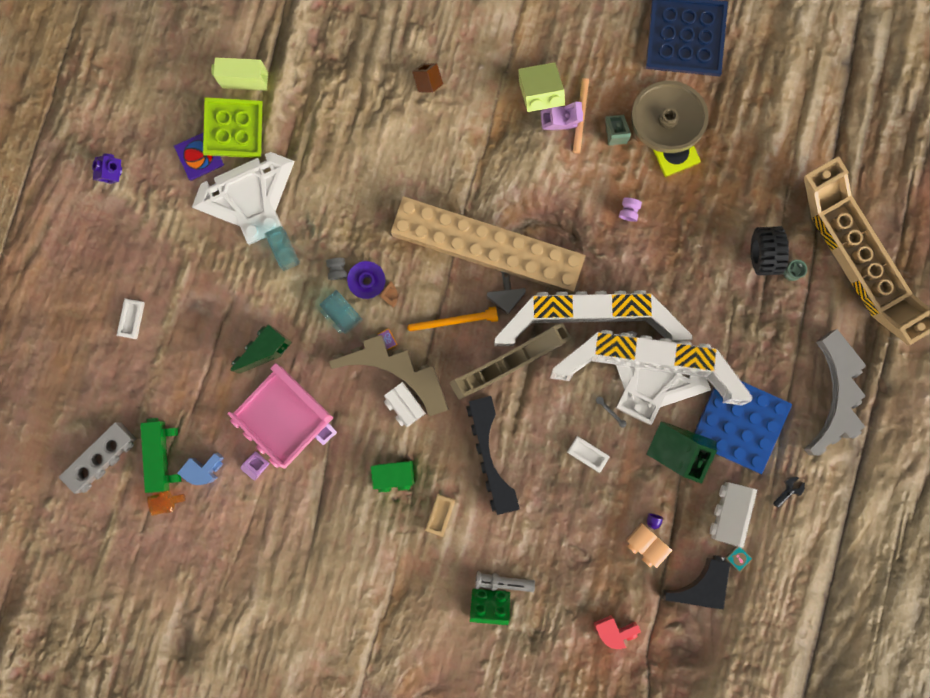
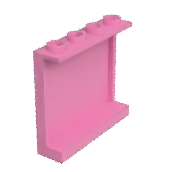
(280, 417)

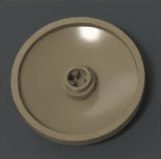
(669, 116)

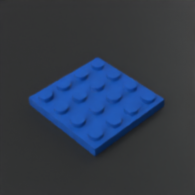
(744, 431)

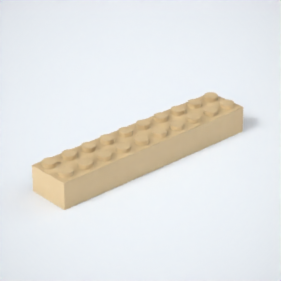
(487, 245)

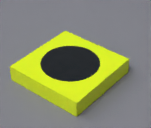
(676, 162)

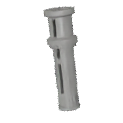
(495, 581)

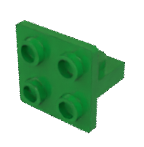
(490, 607)

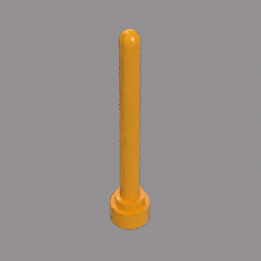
(489, 314)

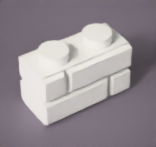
(404, 404)

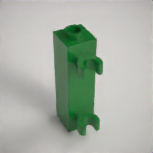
(155, 456)

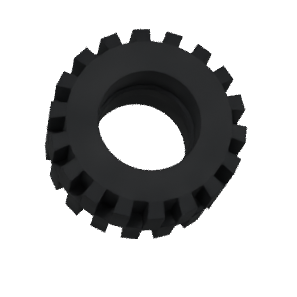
(769, 250)

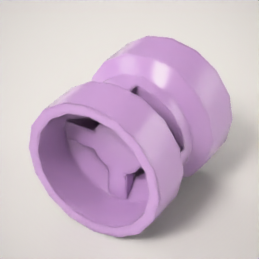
(630, 209)

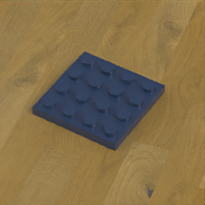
(687, 36)

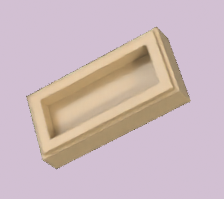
(440, 515)

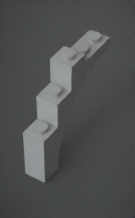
(845, 393)

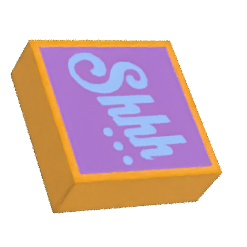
(389, 339)

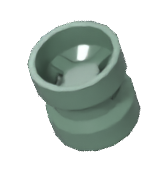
(799, 269)

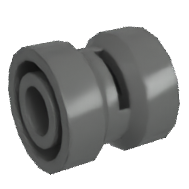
(336, 269)

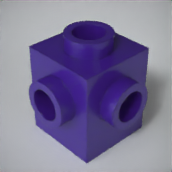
(107, 169)

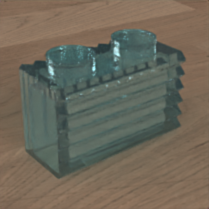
(282, 248)
(340, 312)

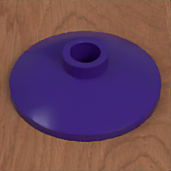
(364, 270)

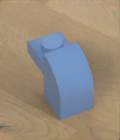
(200, 474)

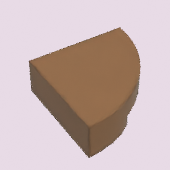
(390, 294)

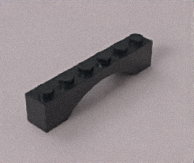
(503, 495)

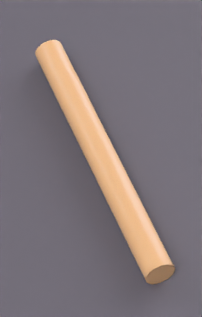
(579, 130)

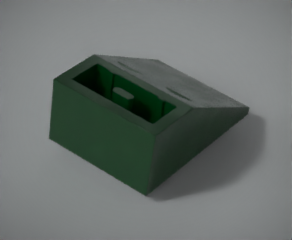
(265, 348)
(682, 451)

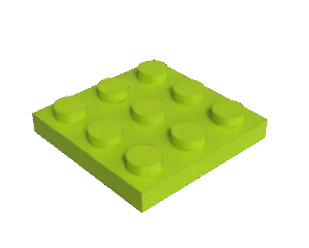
(232, 127)

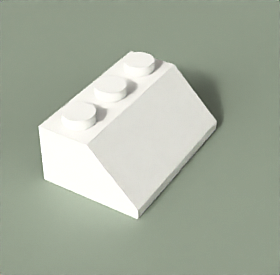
(733, 514)

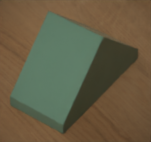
(617, 130)

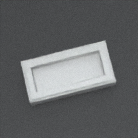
(130, 318)
(588, 454)

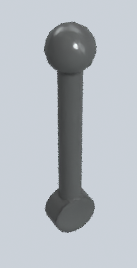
(622, 423)

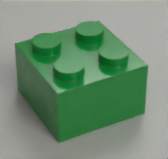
(392, 475)

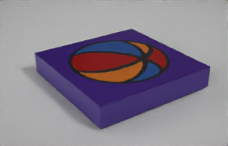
(192, 158)

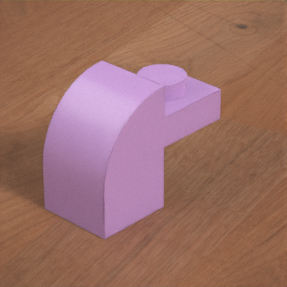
(562, 117)

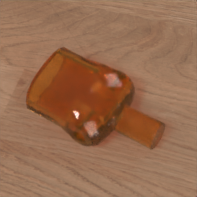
(163, 502)

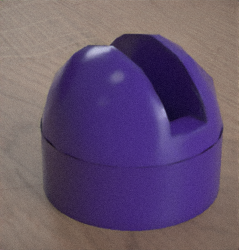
(654, 521)

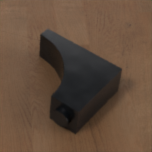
(707, 589)

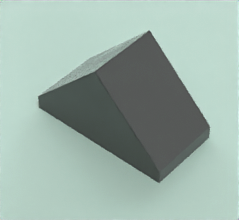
(506, 299)

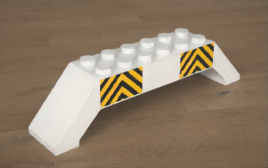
(594, 308)
(658, 356)

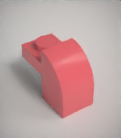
(612, 635)

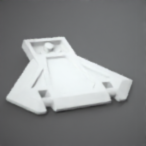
(247, 195)
(650, 389)

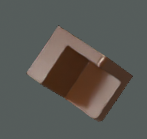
(427, 77)

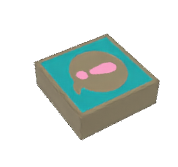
(738, 558)

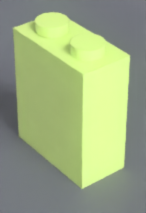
(240, 73)
(541, 87)

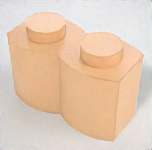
(649, 545)

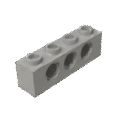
(73, 476)

